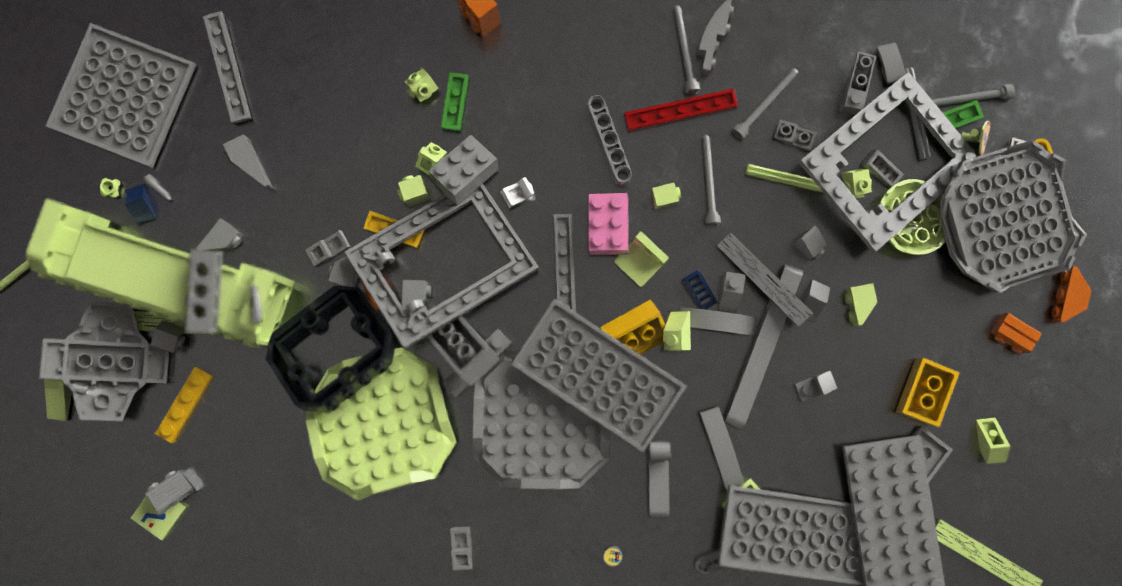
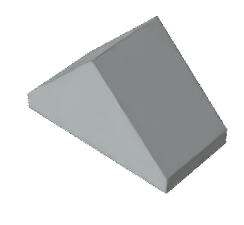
(816, 298)

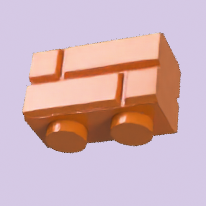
(1015, 333)

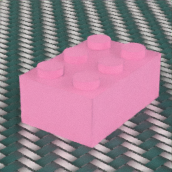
(608, 224)

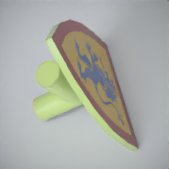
(974, 136)

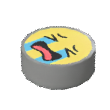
(612, 556)

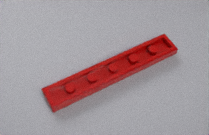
(680, 110)

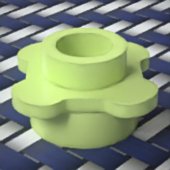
(104, 187)

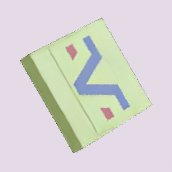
(157, 524)

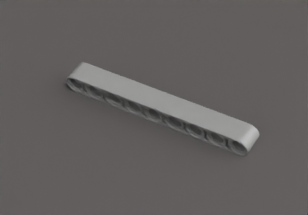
(760, 353)

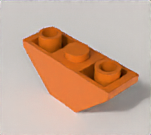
(1071, 296)

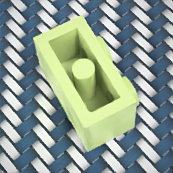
(413, 190)

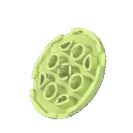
(925, 232)

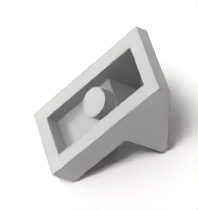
(815, 386)

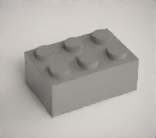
(463, 170)

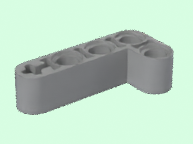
(658, 479)

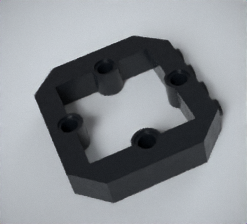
(301, 325)

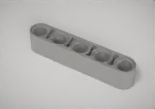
(609, 131)

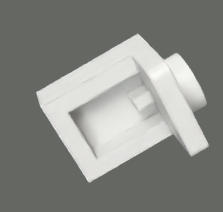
(517, 192)

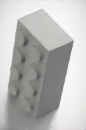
(464, 349)

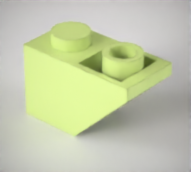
(861, 302)

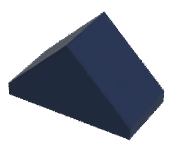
(139, 204)

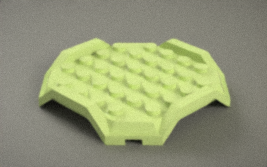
(386, 432)

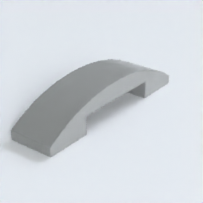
(721, 321)

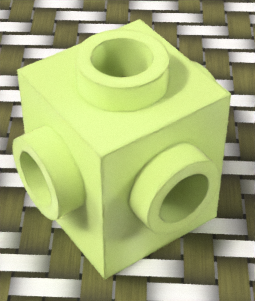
(420, 85)
(429, 157)
(857, 182)

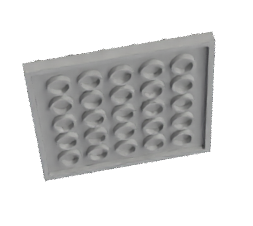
(121, 95)

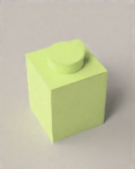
(665, 195)

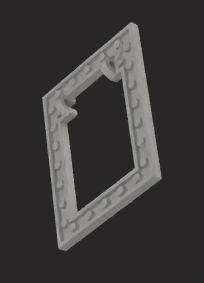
(826, 161)
(374, 251)

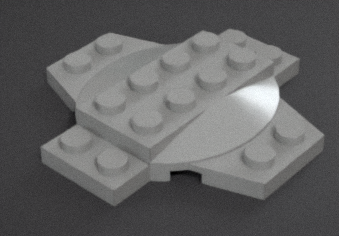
(104, 361)

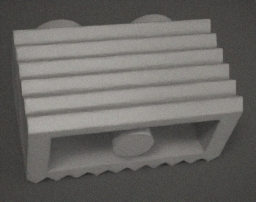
(169, 492)

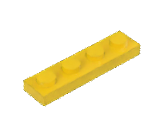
(184, 404)

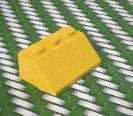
(638, 328)

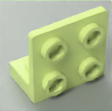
(642, 261)

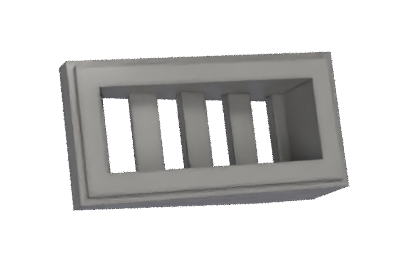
(878, 173)

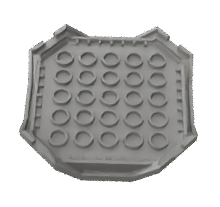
(1010, 217)
(531, 434)

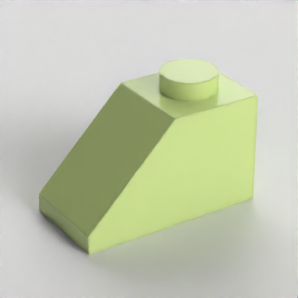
(677, 331)
(992, 441)

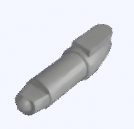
(153, 184)
(256, 307)

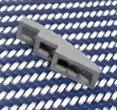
(722, 447)

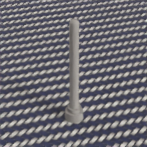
(691, 85)
(1005, 92)
(741, 130)
(712, 216)

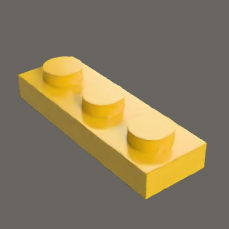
(377, 222)

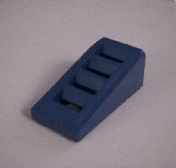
(702, 281)

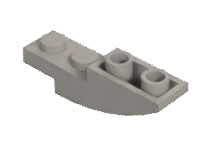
(715, 30)

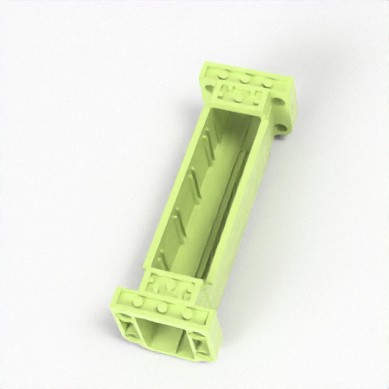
(91, 257)

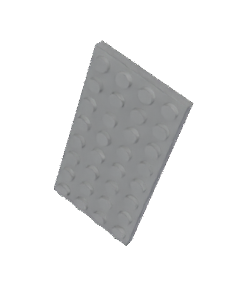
(599, 375)
(893, 513)
(789, 535)

